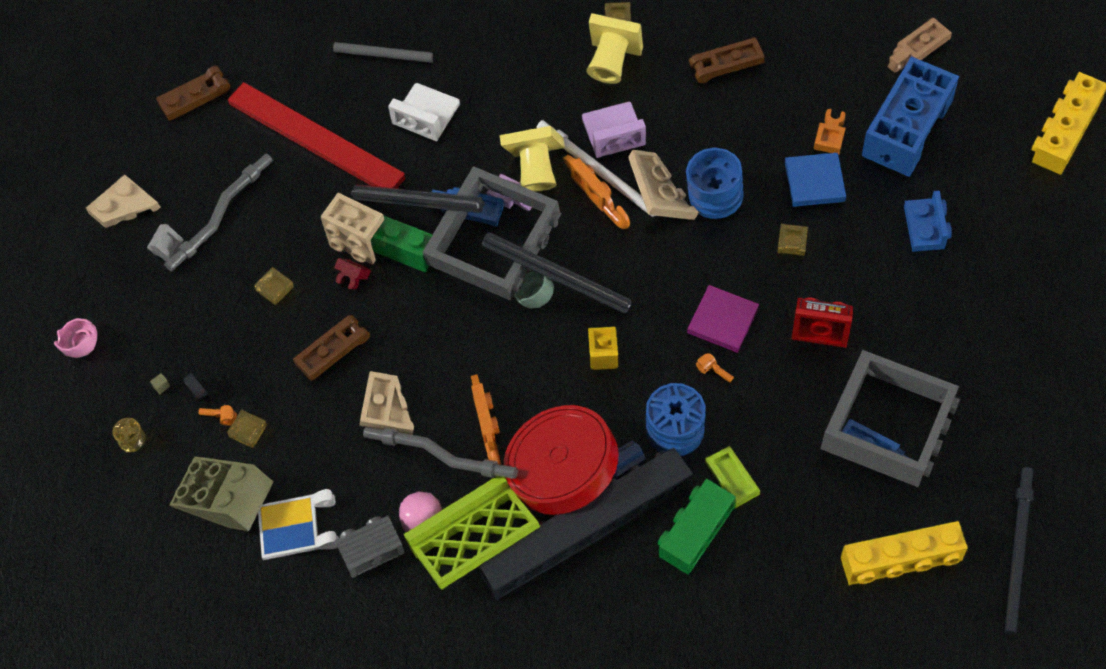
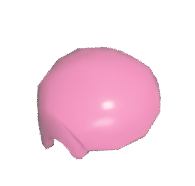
(77, 338)
(417, 509)

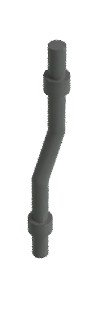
(188, 249)
(487, 468)

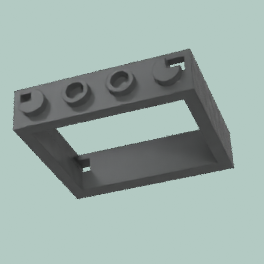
(445, 232)
(873, 455)

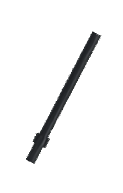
(1024, 498)

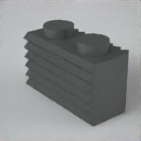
(369, 545)

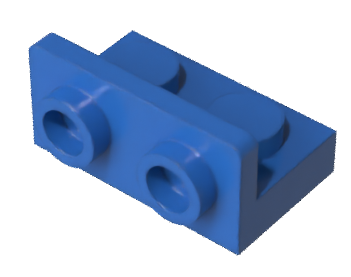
(927, 223)

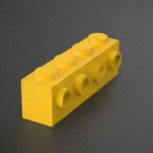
(1069, 122)
(903, 553)

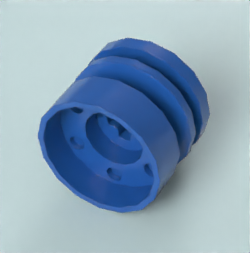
(715, 183)
(681, 429)

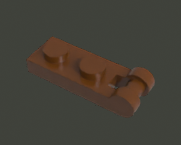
(727, 59)
(193, 93)
(331, 347)

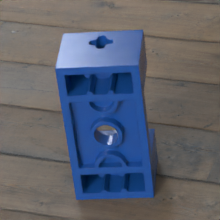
(898, 133)

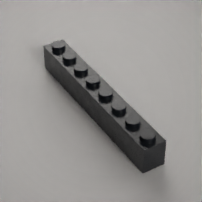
(573, 531)

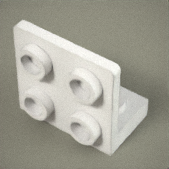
(424, 111)

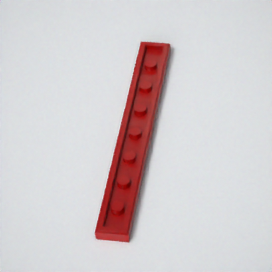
(315, 138)

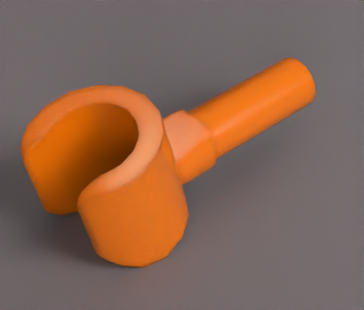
(708, 362)
(226, 414)

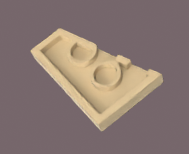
(656, 188)

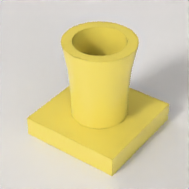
(613, 40)
(534, 155)

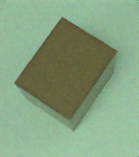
(160, 383)

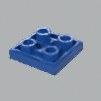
(815, 179)

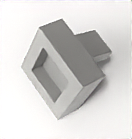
(165, 242)

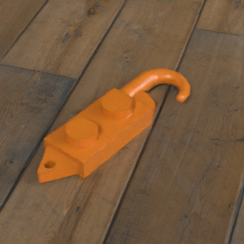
(597, 191)
(488, 425)

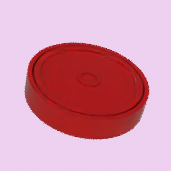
(562, 459)

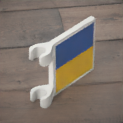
(291, 526)

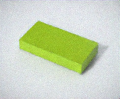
(732, 475)

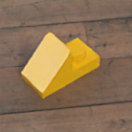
(603, 348)

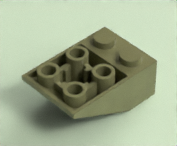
(222, 492)

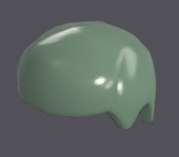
(535, 290)

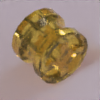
(124, 429)

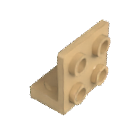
(351, 227)

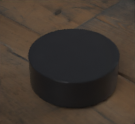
(195, 386)

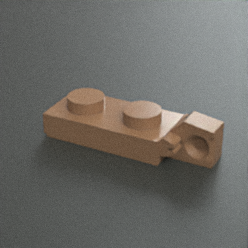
(919, 44)

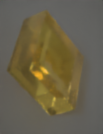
(618, 11)
(792, 239)
(273, 286)
(247, 428)

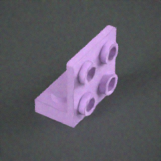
(614, 129)

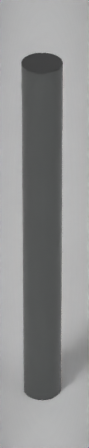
(383, 52)

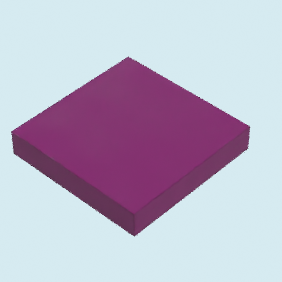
(723, 318)

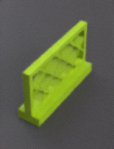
(461, 517)

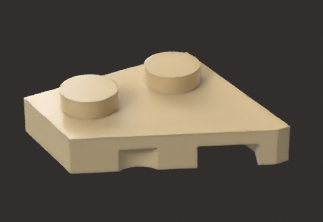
(121, 203)
(385, 405)

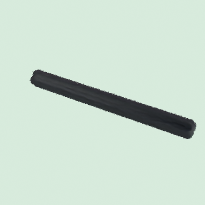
(418, 198)
(556, 272)

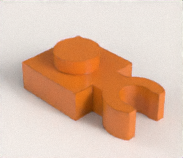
(830, 134)

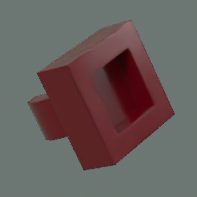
(352, 270)

